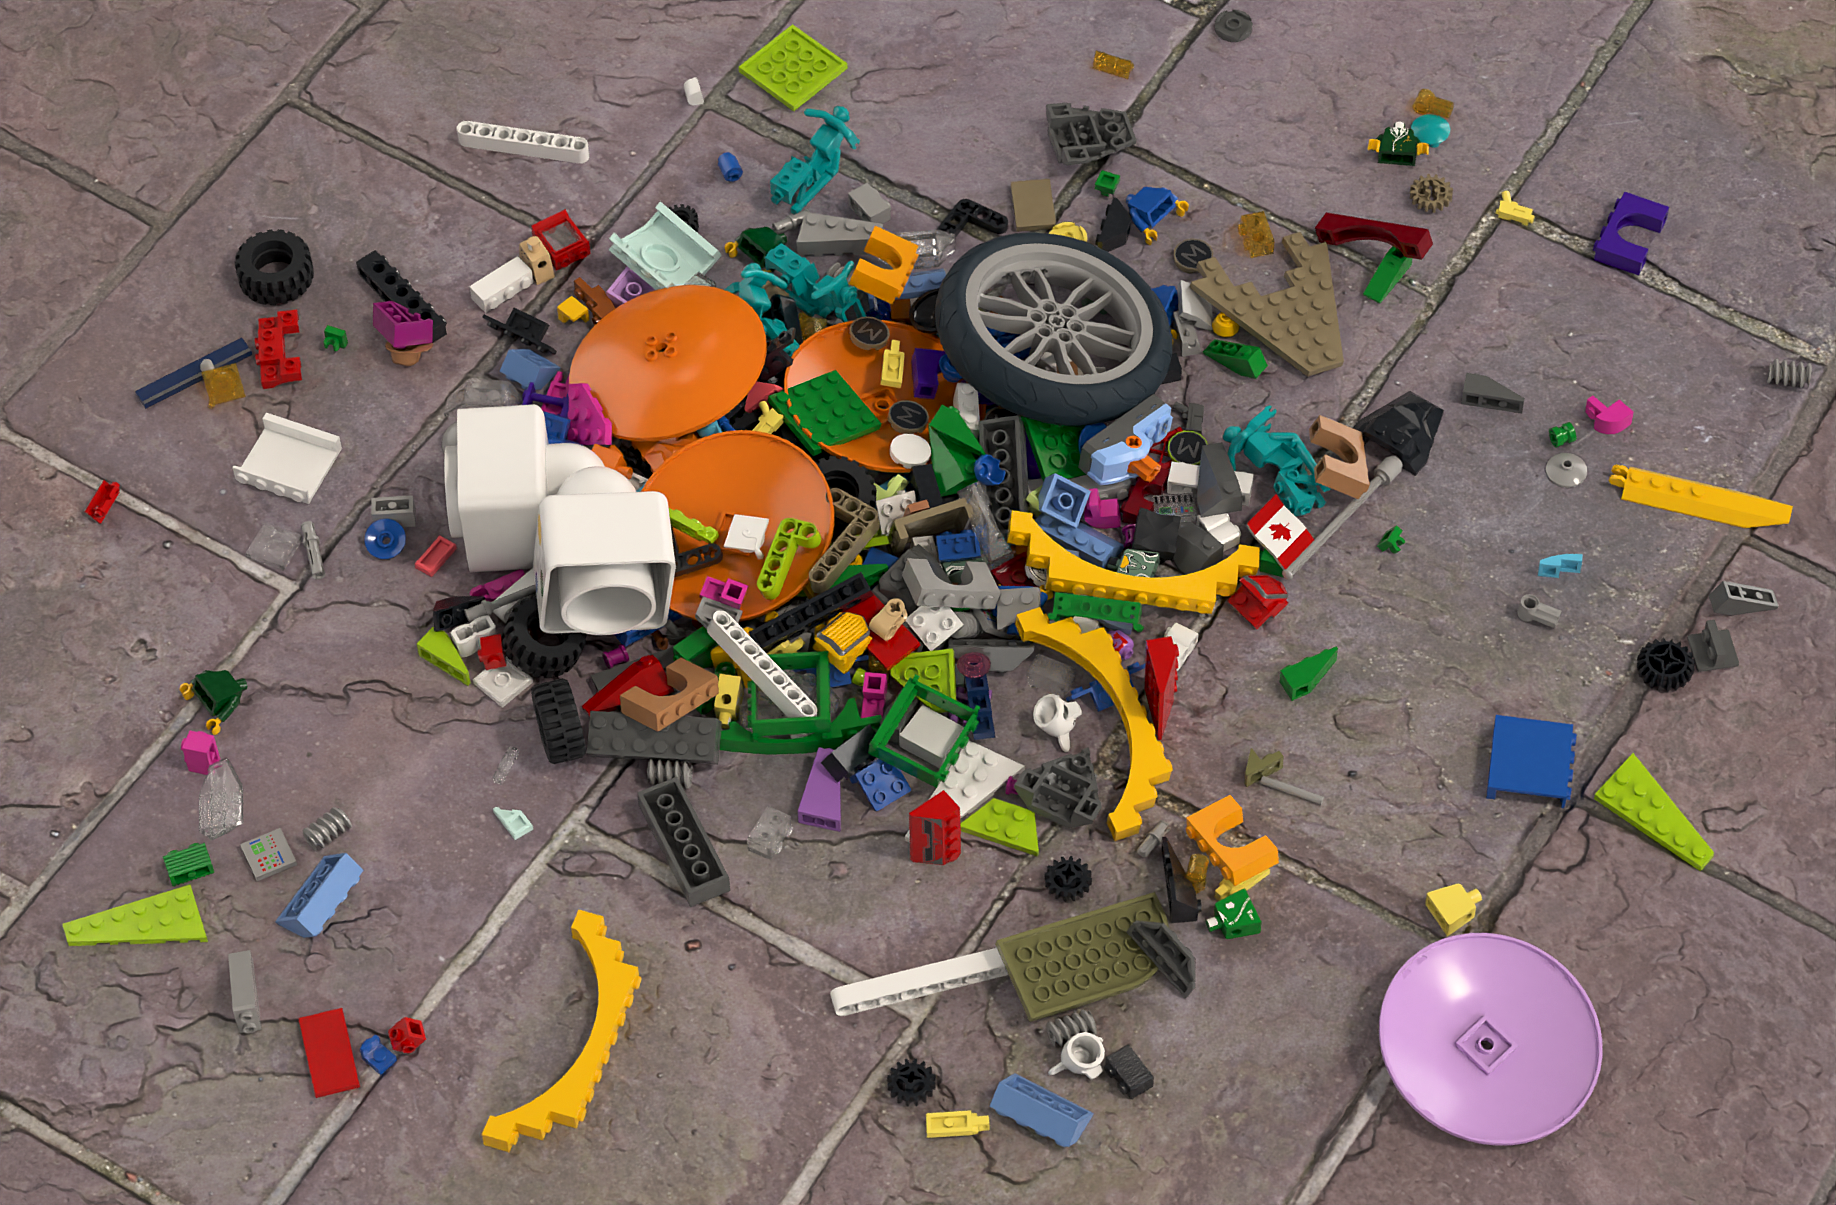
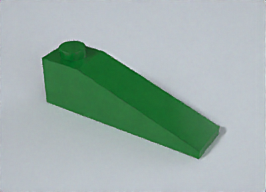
(951, 464)

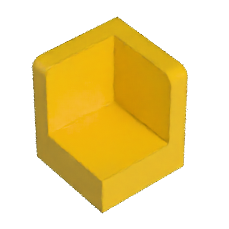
(572, 310)

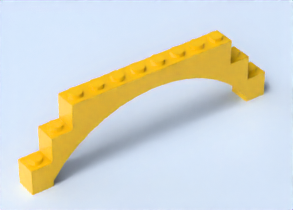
(1073, 575)
(1097, 656)
(569, 1096)

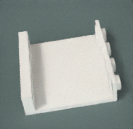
(289, 459)

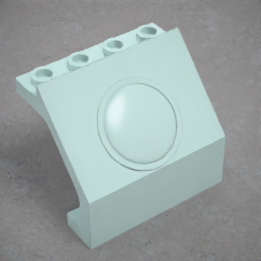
(665, 250)

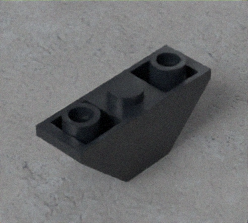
(1115, 227)
(450, 611)

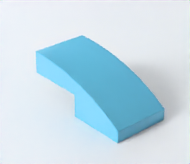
(1566, 562)

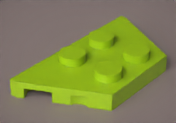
(1004, 825)

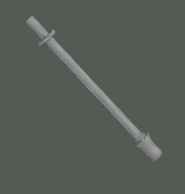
(487, 607)

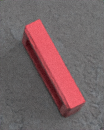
(435, 556)

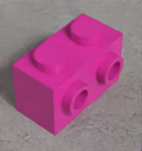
(199, 751)

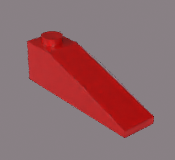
(645, 674)

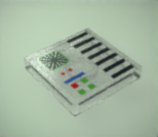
(1176, 504)

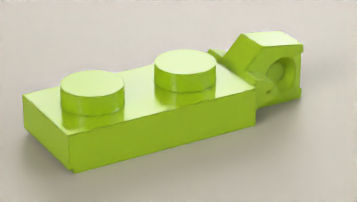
(692, 527)

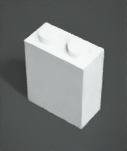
(930, 736)

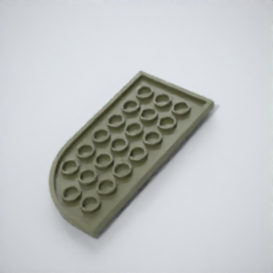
(1080, 957)

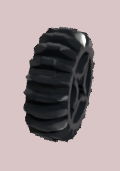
(1678, 668)

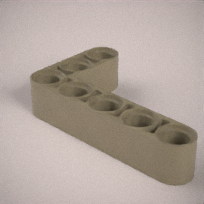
(847, 541)

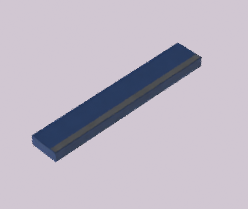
(191, 373)

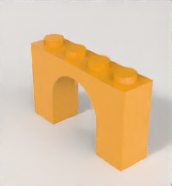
(883, 282)
(1235, 863)

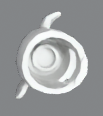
(1056, 717)
(1081, 1055)

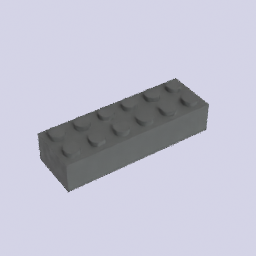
(1006, 441)
(625, 738)
(683, 841)

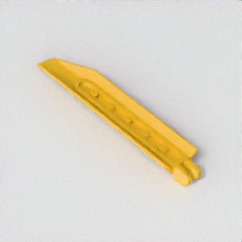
(1698, 499)

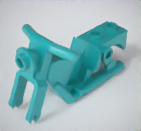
(822, 164)
(818, 297)
(757, 298)
(1285, 452)

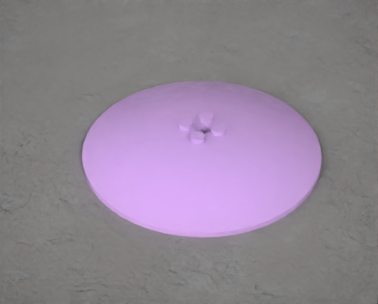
(1500, 993)

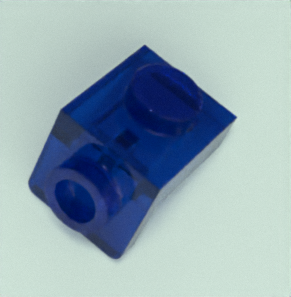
(881, 310)

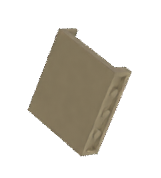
(928, 523)

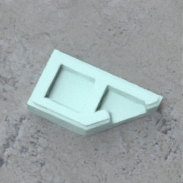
(514, 822)

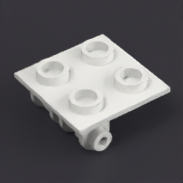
(893, 508)
(934, 624)

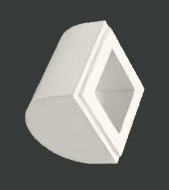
(693, 92)

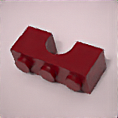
(1139, 491)

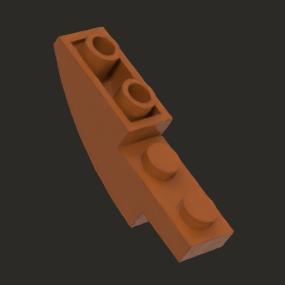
(595, 299)

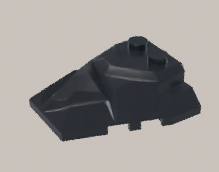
(1405, 428)

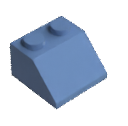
(527, 367)
(1063, 499)

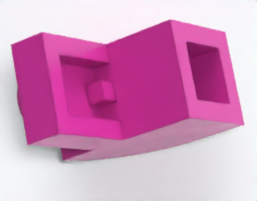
(1610, 419)
(1102, 513)
(728, 593)
(874, 694)

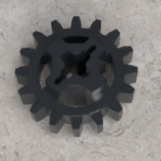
(1079, 880)
(920, 1087)

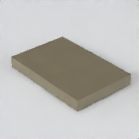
(1033, 205)

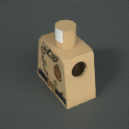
(534, 253)

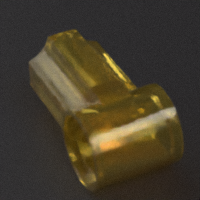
(1427, 102)
(1197, 871)

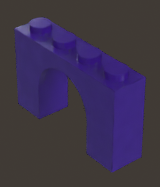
(1629, 211)
(925, 374)

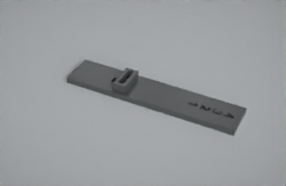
(603, 678)

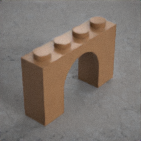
(1347, 476)
(660, 711)

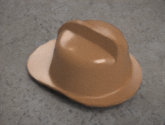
(409, 355)

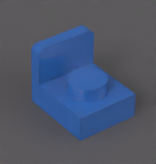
(377, 1055)

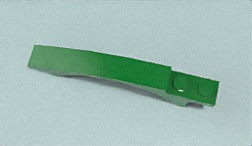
(842, 729)

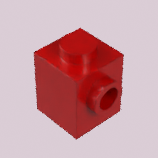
(492, 652)

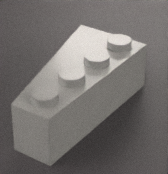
(833, 234)

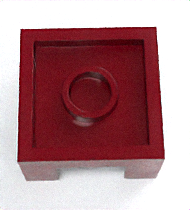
(1013, 572)

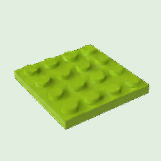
(793, 67)

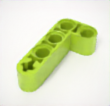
(771, 581)

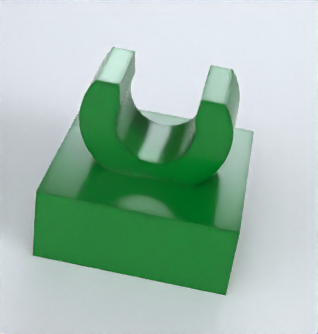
(1107, 183)
(335, 337)
(1390, 539)

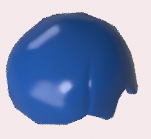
(988, 470)

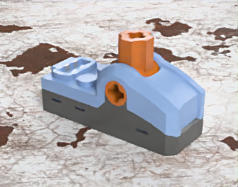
(1123, 446)

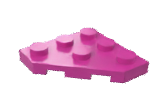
(587, 421)

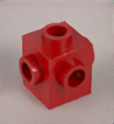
(407, 1035)

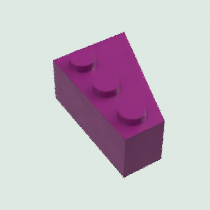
(401, 327)

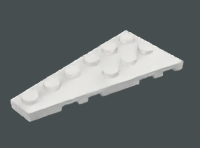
(976, 777)

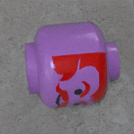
(1122, 644)

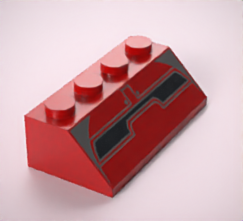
(935, 831)

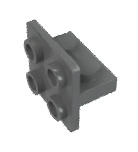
(1712, 648)

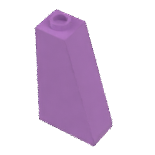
(821, 797)

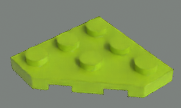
(935, 671)

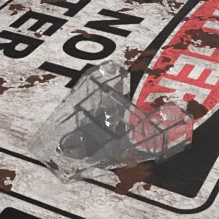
(993, 543)

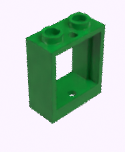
(696, 648)

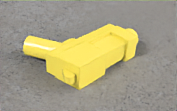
(1512, 211)
(769, 421)

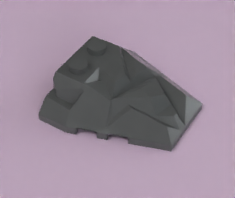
(1086, 134)
(893, 585)

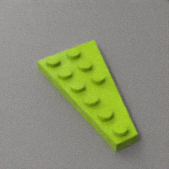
(1645, 805)
(145, 921)

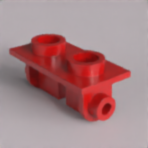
(102, 500)

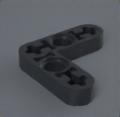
(966, 215)
(681, 559)

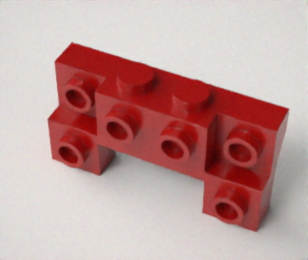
(271, 346)

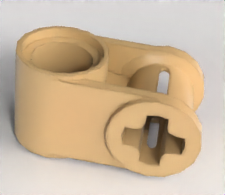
(889, 619)

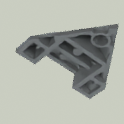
(1062, 790)

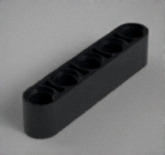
(785, 310)

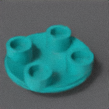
(1431, 129)

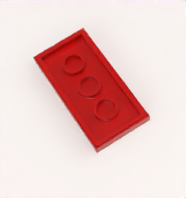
(886, 652)
(329, 1052)

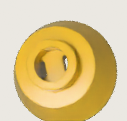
(1224, 326)

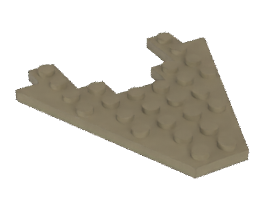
(1292, 322)

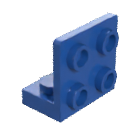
(957, 546)
(881, 783)

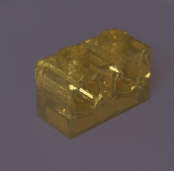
(1256, 234)

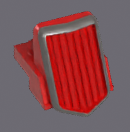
(1259, 598)

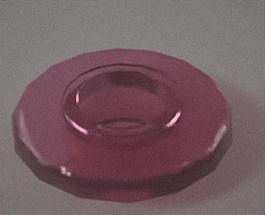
(973, 671)

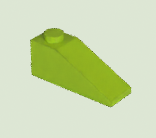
(440, 651)

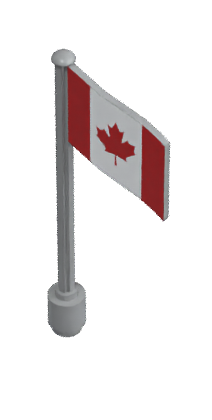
(1289, 539)

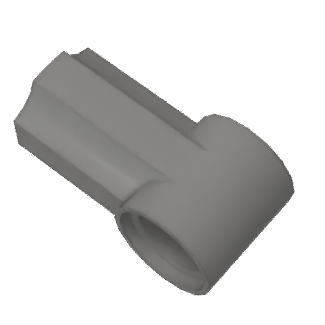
(1532, 609)

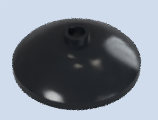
(923, 312)

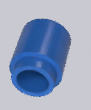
(730, 167)

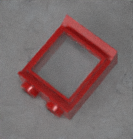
(561, 239)

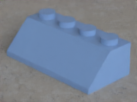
(917, 285)
(1090, 543)
(320, 895)
(1040, 1110)

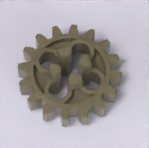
(1440, 192)

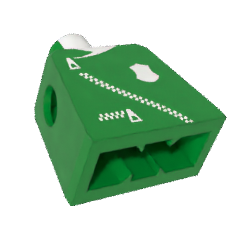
(1235, 916)

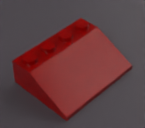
(1160, 680)

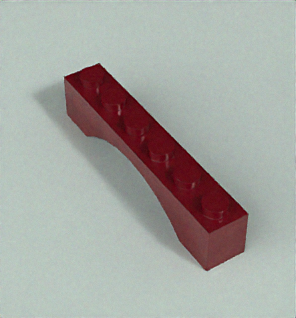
(1339, 229)

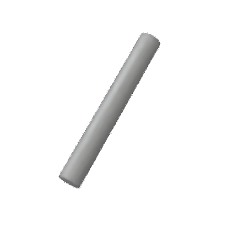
(1292, 790)

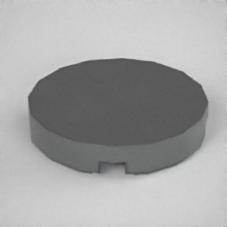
(1233, 25)

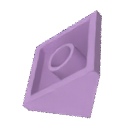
(627, 287)

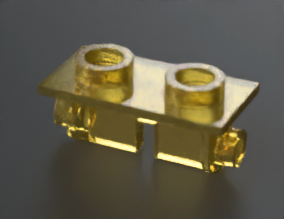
(1112, 64)

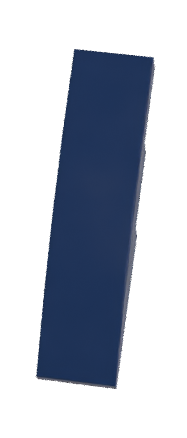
(978, 694)

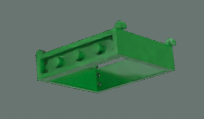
(1096, 608)
(909, 692)
(799, 725)

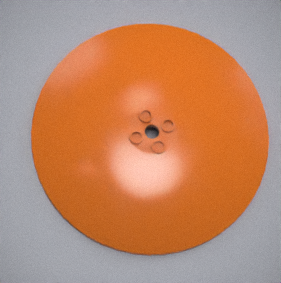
(706, 370)
(862, 370)
(747, 477)

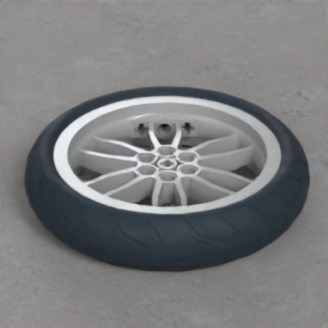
(1053, 328)

